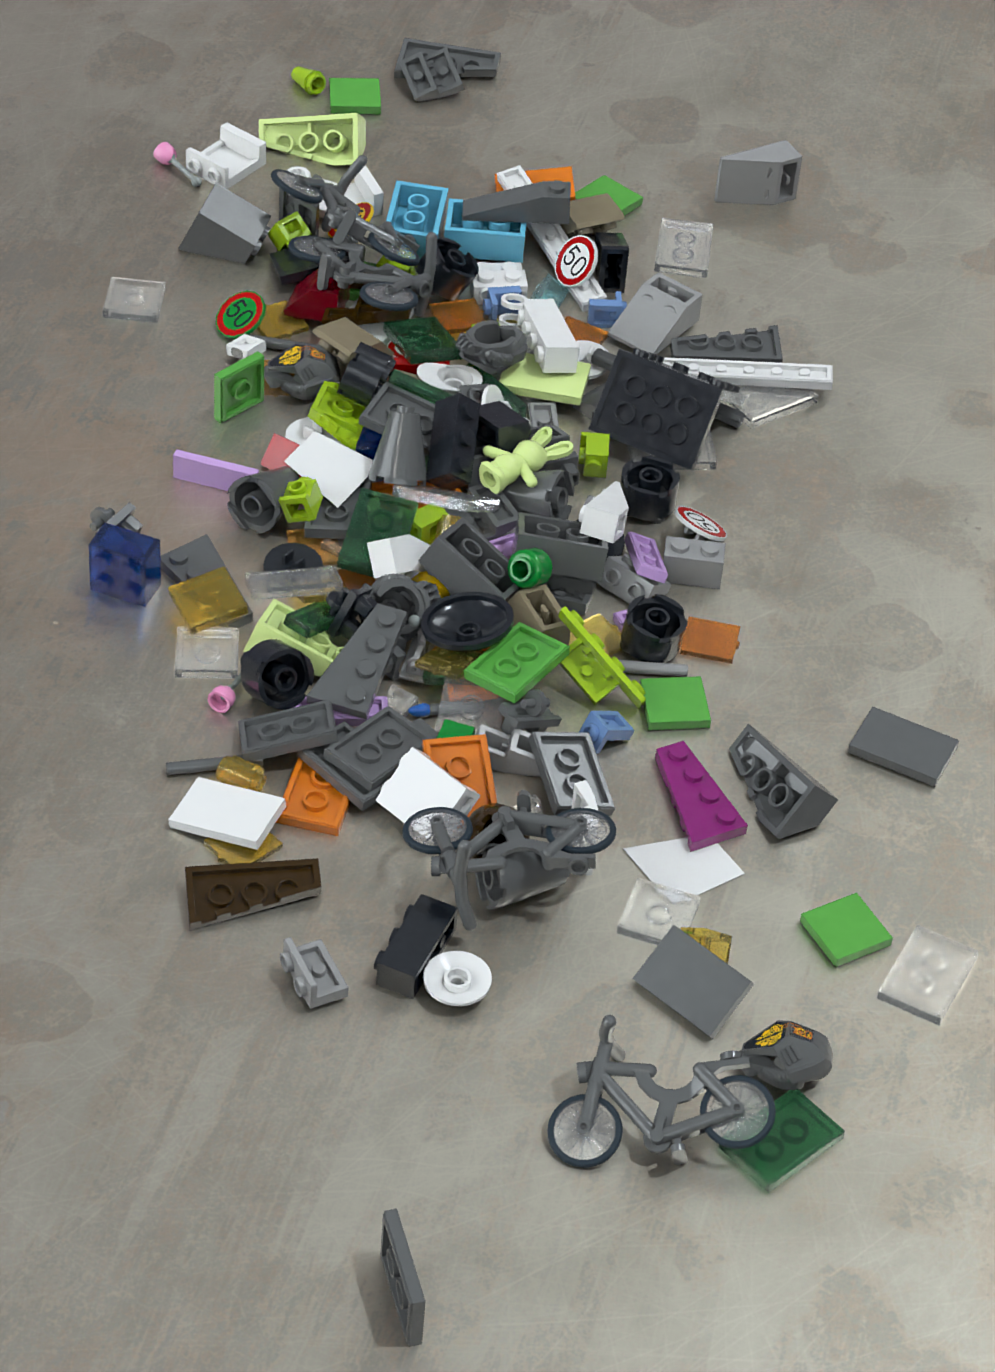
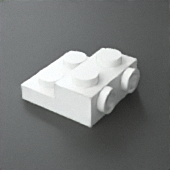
(497, 276)

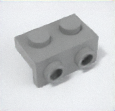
(621, 579)
(313, 972)

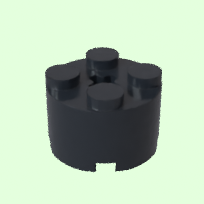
(453, 269)
(365, 374)
(650, 488)
(653, 629)
(276, 674)

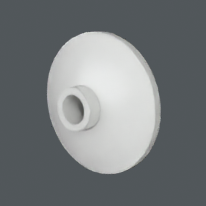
(457, 978)

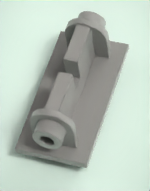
(418, 648)

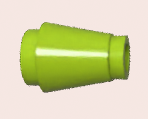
(310, 80)

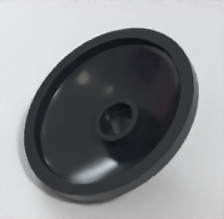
(467, 621)

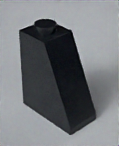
(612, 261)

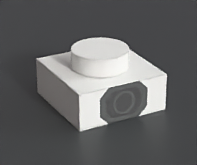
(245, 346)

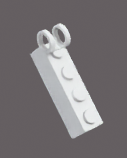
(545, 332)

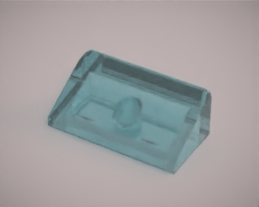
(550, 289)

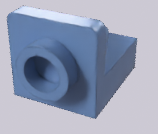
(492, 305)
(605, 312)
(606, 726)

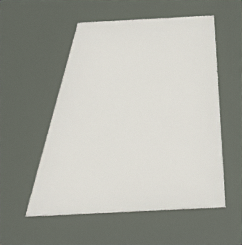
(333, 466)
(676, 867)

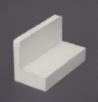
(366, 190)

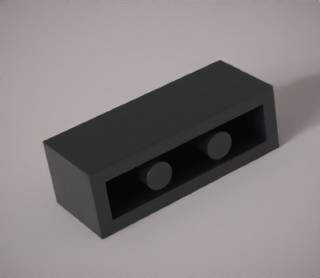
(453, 442)
(421, 937)

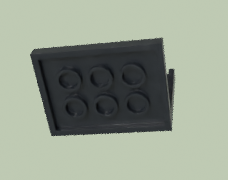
(660, 406)

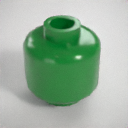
(529, 567)

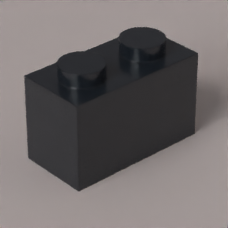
(501, 426)

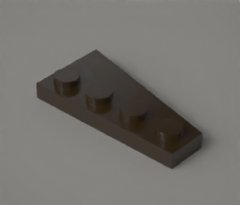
(240, 889)

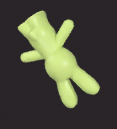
(523, 461)

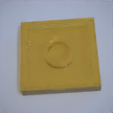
(208, 600)

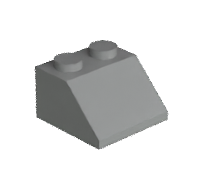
(694, 562)

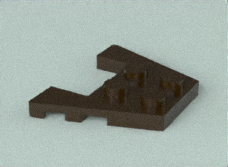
(363, 312)

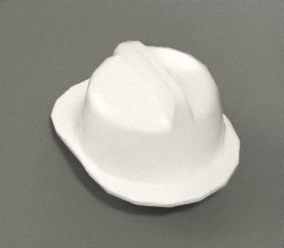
(448, 377)

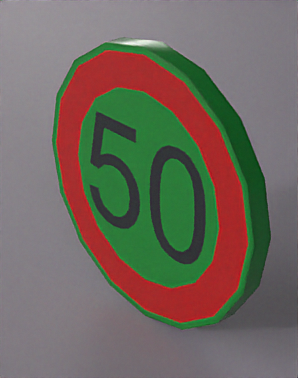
(240, 314)

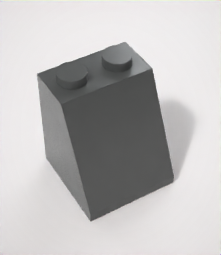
(227, 228)

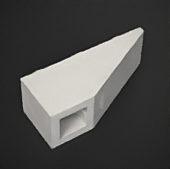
(605, 514)
(397, 555)

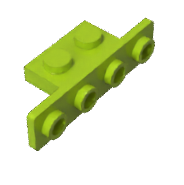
(592, 667)

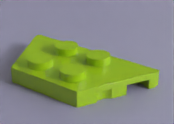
(337, 415)

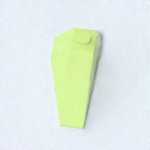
(320, 138)
(271, 626)

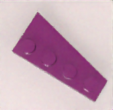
(701, 804)

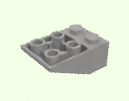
(759, 175)
(656, 314)

